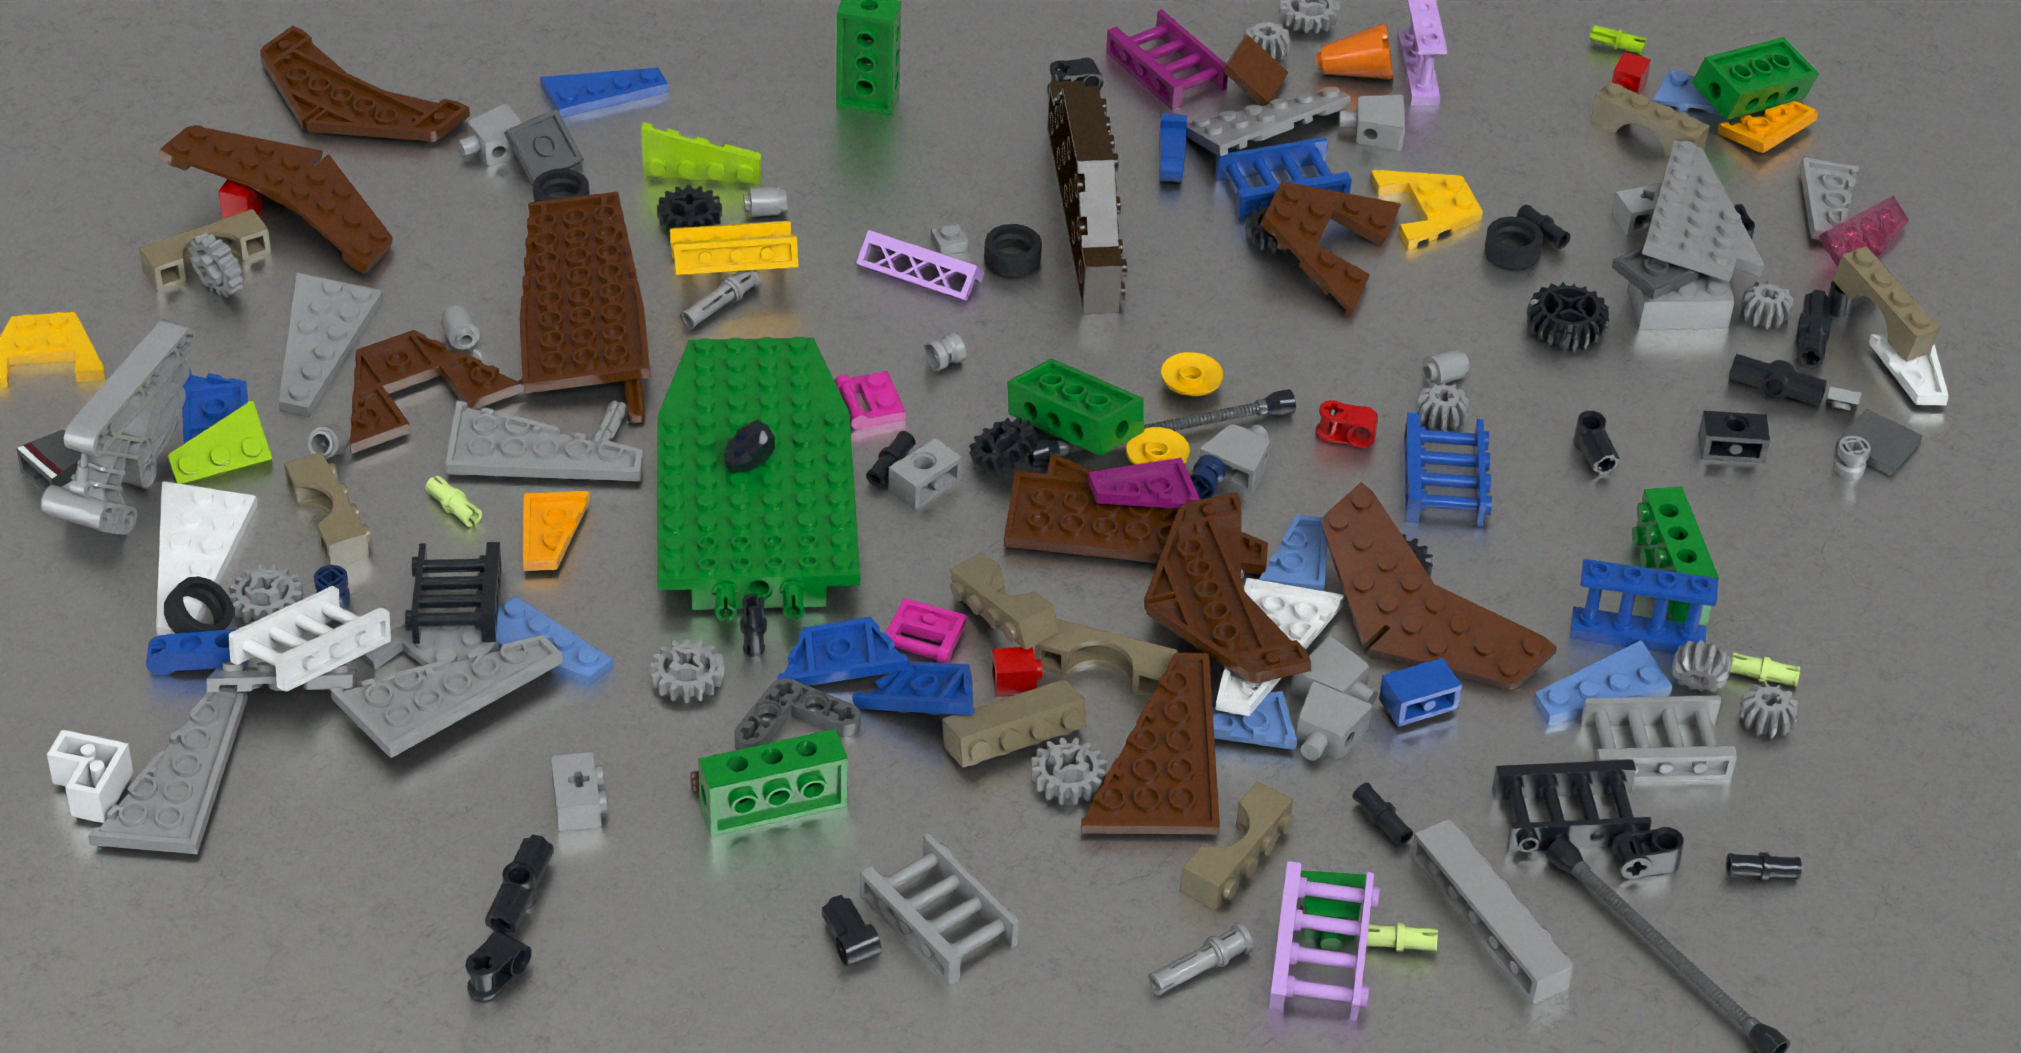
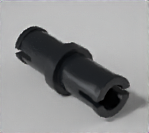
(1550, 231)
(895, 451)
(753, 625)
(1382, 814)
(1763, 866)

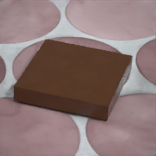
(1255, 71)

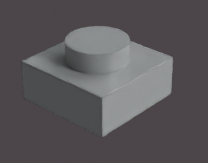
(949, 239)
(1842, 398)

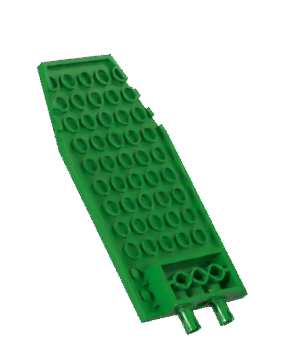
(764, 529)

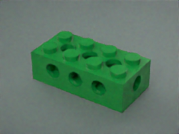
(868, 35)
(1754, 78)
(1076, 406)
(1672, 542)
(773, 782)

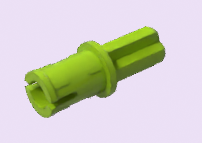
(1618, 39)

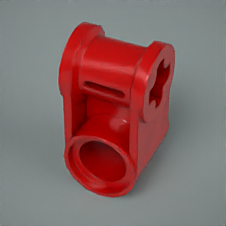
(1349, 424)

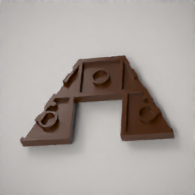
(1299, 219)
(406, 362)

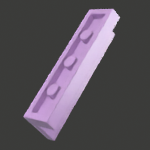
(924, 258)

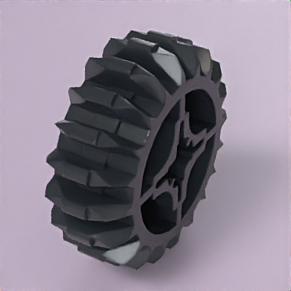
(1567, 316)

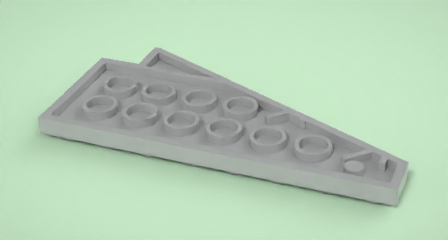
(1696, 220)

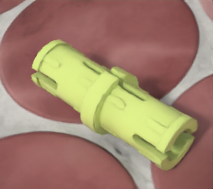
(453, 501)
(1765, 669)
(1402, 937)

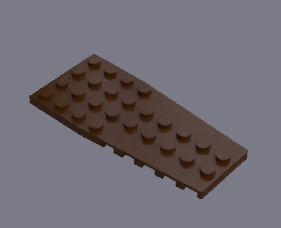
(580, 297)

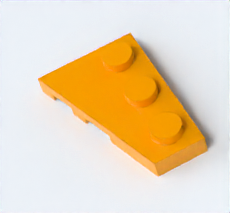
(1769, 129)
(549, 526)

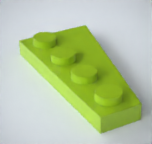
(687, 158)

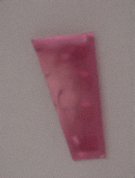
(1869, 228)

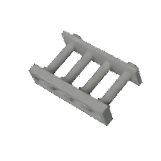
(1662, 763)
(925, 935)

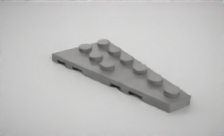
(1263, 122)
(321, 334)
(527, 448)
(438, 694)
(177, 788)

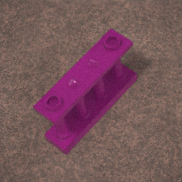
(1159, 77)

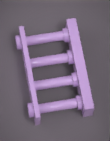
(1418, 51)
(1290, 952)

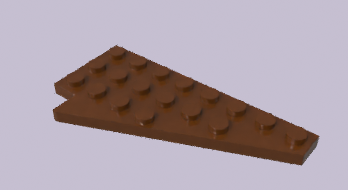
(1062, 516)

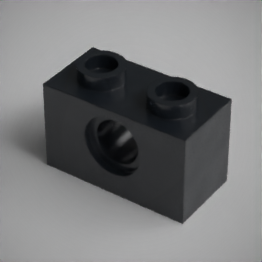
(1734, 436)

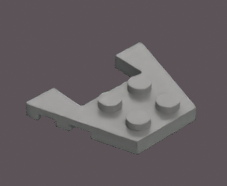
(435, 645)

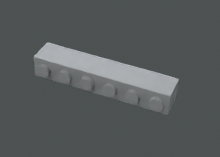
(1492, 911)

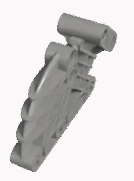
(124, 432)

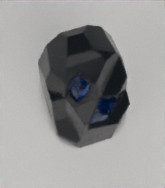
(749, 447)

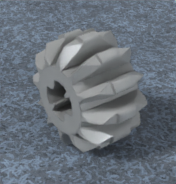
(1271, 38)
(1767, 305)
(1442, 406)
(1701, 666)
(1768, 710)

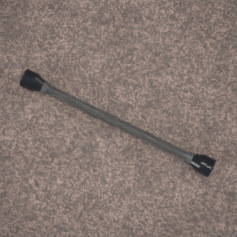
(1276, 404)
(1569, 859)

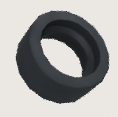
(559, 180)
(1513, 256)
(1012, 264)
(207, 592)

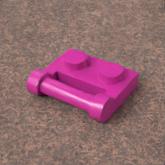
(879, 396)
(928, 623)

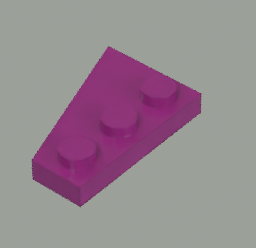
(1146, 484)

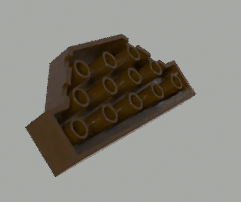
(1088, 192)

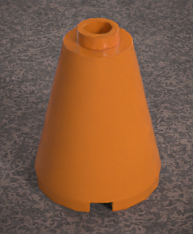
(1358, 55)

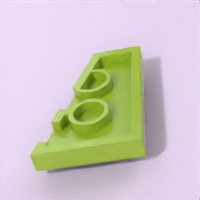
(222, 449)

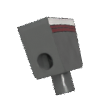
(48, 461)

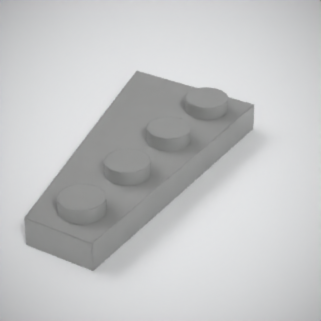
(1826, 193)
(253, 677)

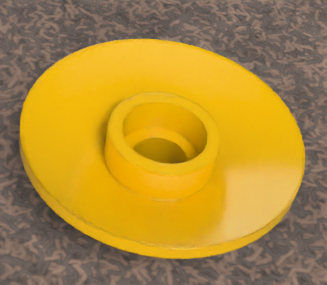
(1192, 374)
(1157, 445)

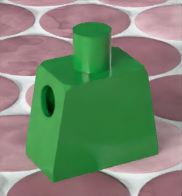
(1330, 907)

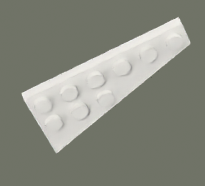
(197, 539)
(1299, 614)

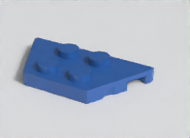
(210, 401)
(843, 653)
(924, 689)

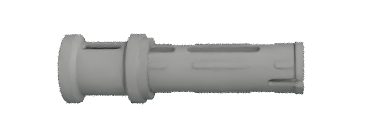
(729, 290)
(1214, 952)

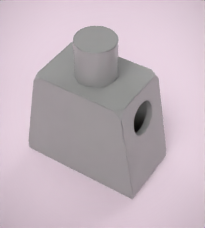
(1377, 121)
(488, 136)
(1242, 453)
(1336, 668)
(1331, 722)

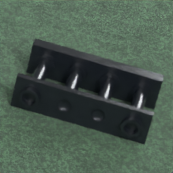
(485, 600)
(1561, 780)

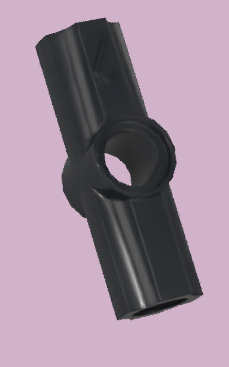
(1813, 329)
(1777, 380)
(519, 884)

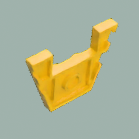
(1440, 199)
(48, 340)

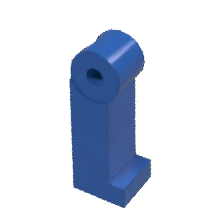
(1172, 147)
(188, 651)

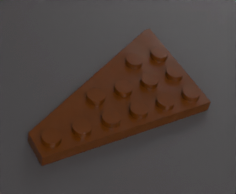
(1168, 763)

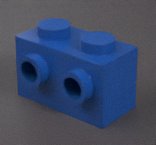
(1420, 692)

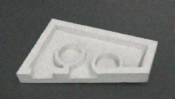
(1918, 377)

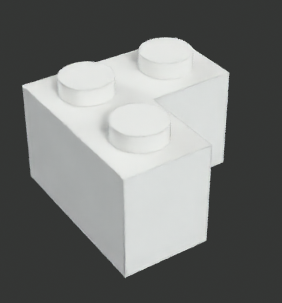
(91, 770)

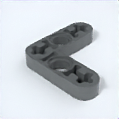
(795, 698)

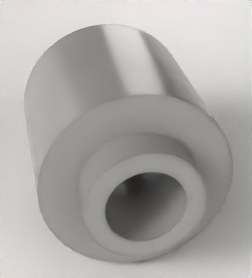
(765, 201)
(459, 327)
(1445, 367)
(329, 440)

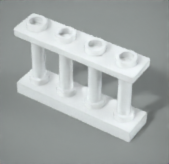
(312, 657)

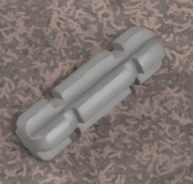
(610, 422)

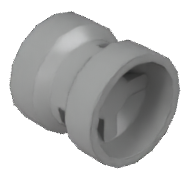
(946, 351)
(1854, 453)

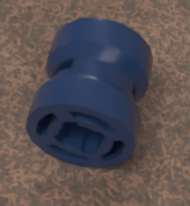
(1207, 475)
(333, 576)

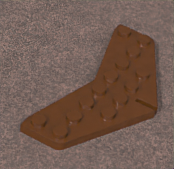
(338, 103)
(293, 179)
(1203, 600)
(1422, 620)

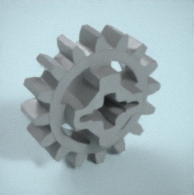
(1309, 14)
(215, 264)
(264, 592)
(687, 670)
(1068, 771)

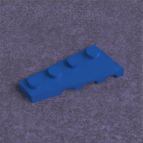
(598, 90)

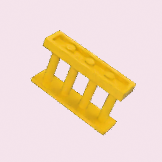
(733, 247)

